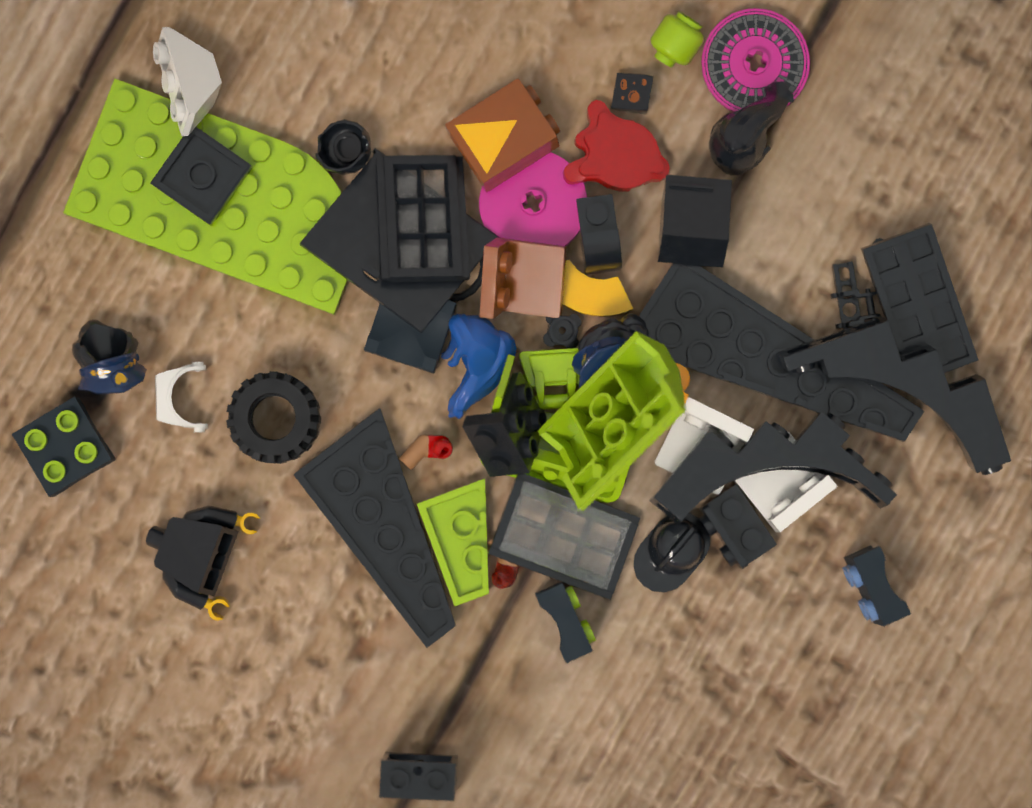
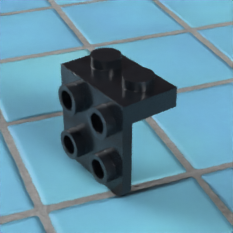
(510, 437)

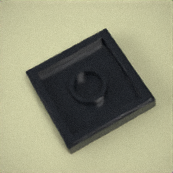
(201, 175)

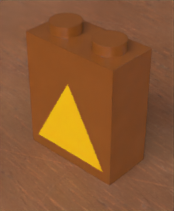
(504, 134)

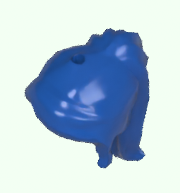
(483, 354)

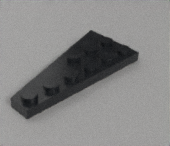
(371, 508)

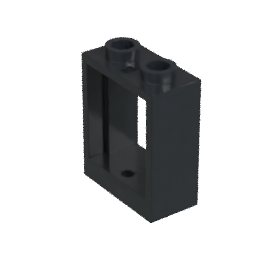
(405, 780)

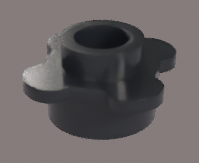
(569, 338)

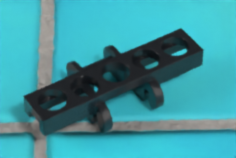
(839, 295)

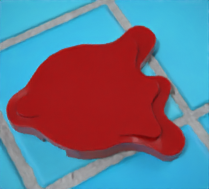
(616, 153)

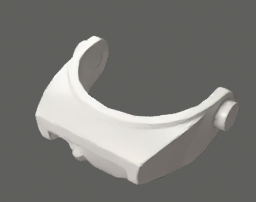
(163, 388)

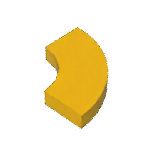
(593, 295)

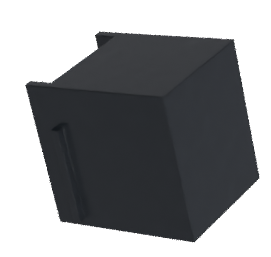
(694, 221)

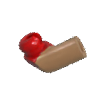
(426, 446)

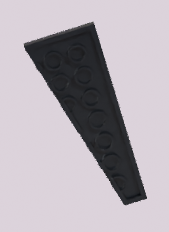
(738, 341)

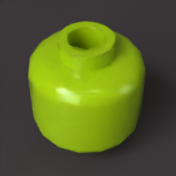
(677, 39)

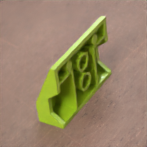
(615, 416)

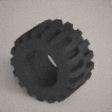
(243, 407)

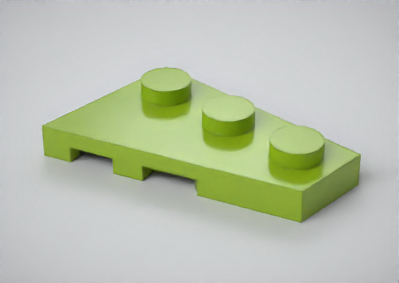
(459, 539)

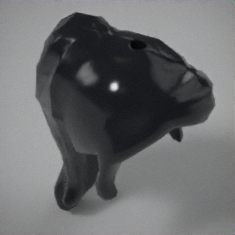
(740, 136)

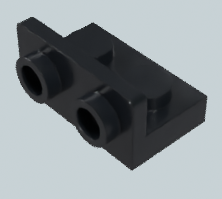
(737, 527)

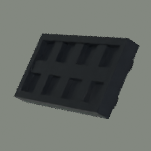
(919, 296)

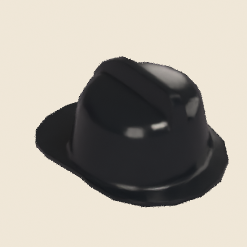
(671, 553)

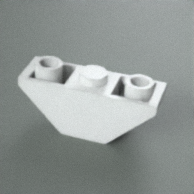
(188, 78)

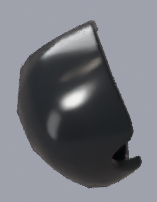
(344, 147)

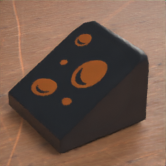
(632, 93)

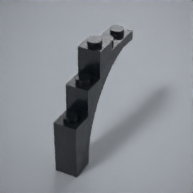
(768, 449)

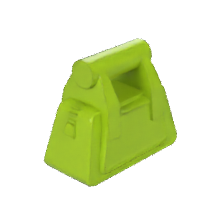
(550, 368)

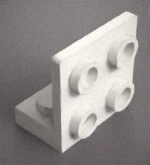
(691, 427)
(785, 494)

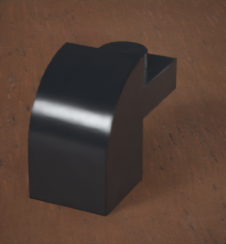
(599, 234)

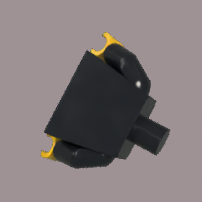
(196, 552)

